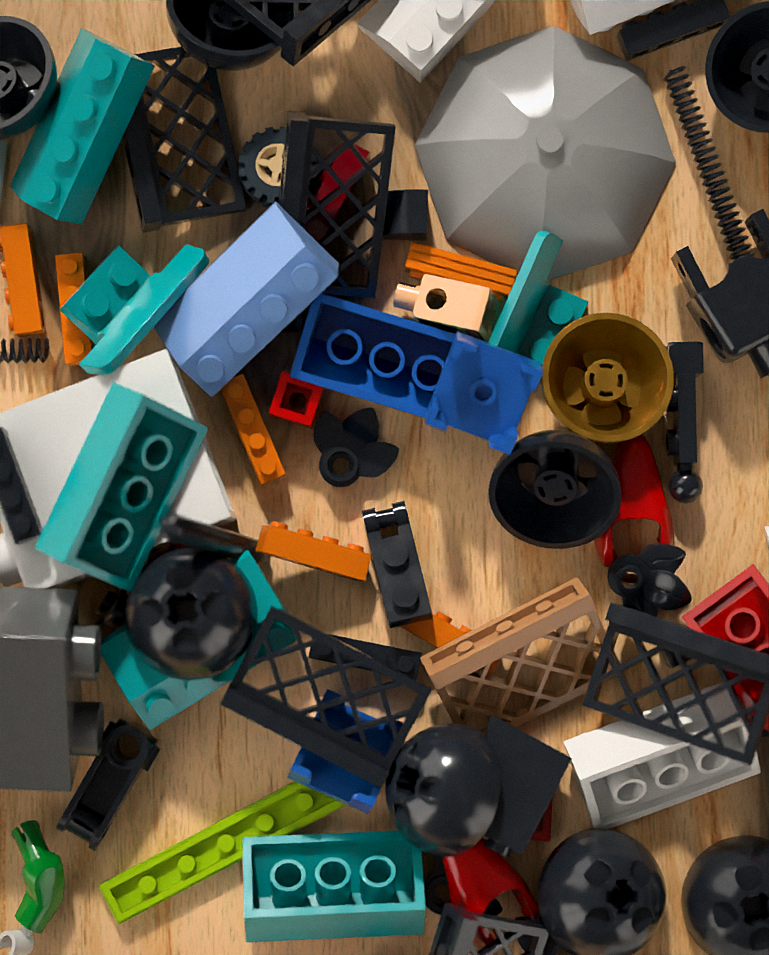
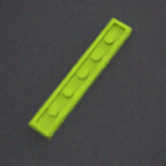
(212, 849)

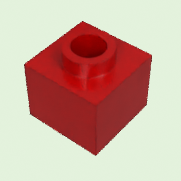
(288, 387)

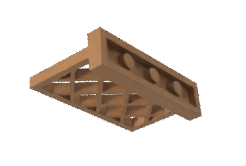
(512, 632)

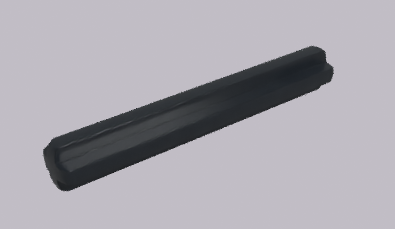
(209, 537)

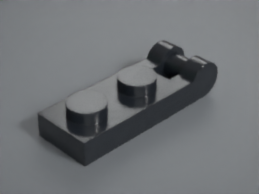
(397, 566)

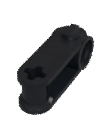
(108, 783)

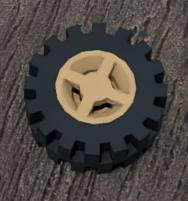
(262, 153)

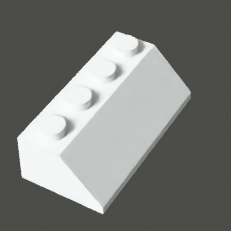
(421, 30)
(637, 771)

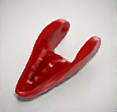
(640, 493)
(482, 876)

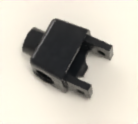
(737, 308)

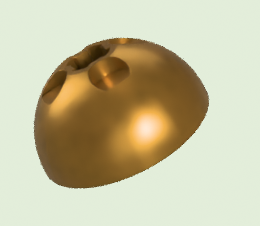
(625, 362)

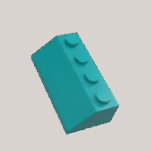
(81, 128)
(121, 487)
(162, 697)
(332, 886)

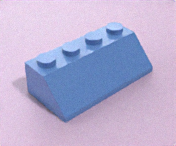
(245, 299)

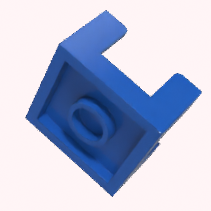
(483, 391)
(333, 780)

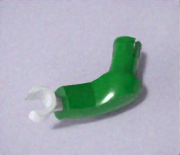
(44, 889)

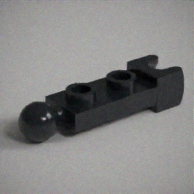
(682, 440)

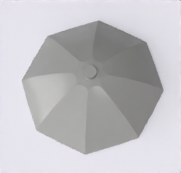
(547, 142)

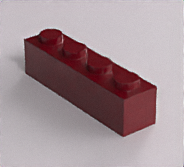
(344, 166)

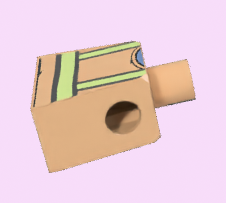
(467, 306)

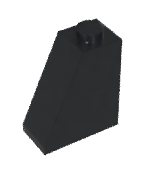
(528, 781)

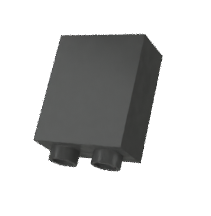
(41, 690)

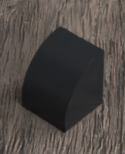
(406, 215)

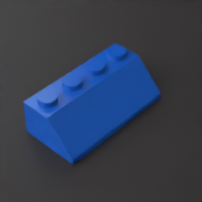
(371, 354)

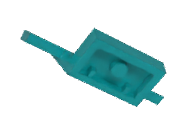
(125, 302)
(534, 308)

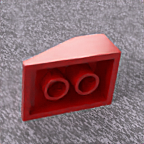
(741, 616)

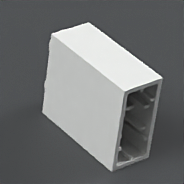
(47, 442)

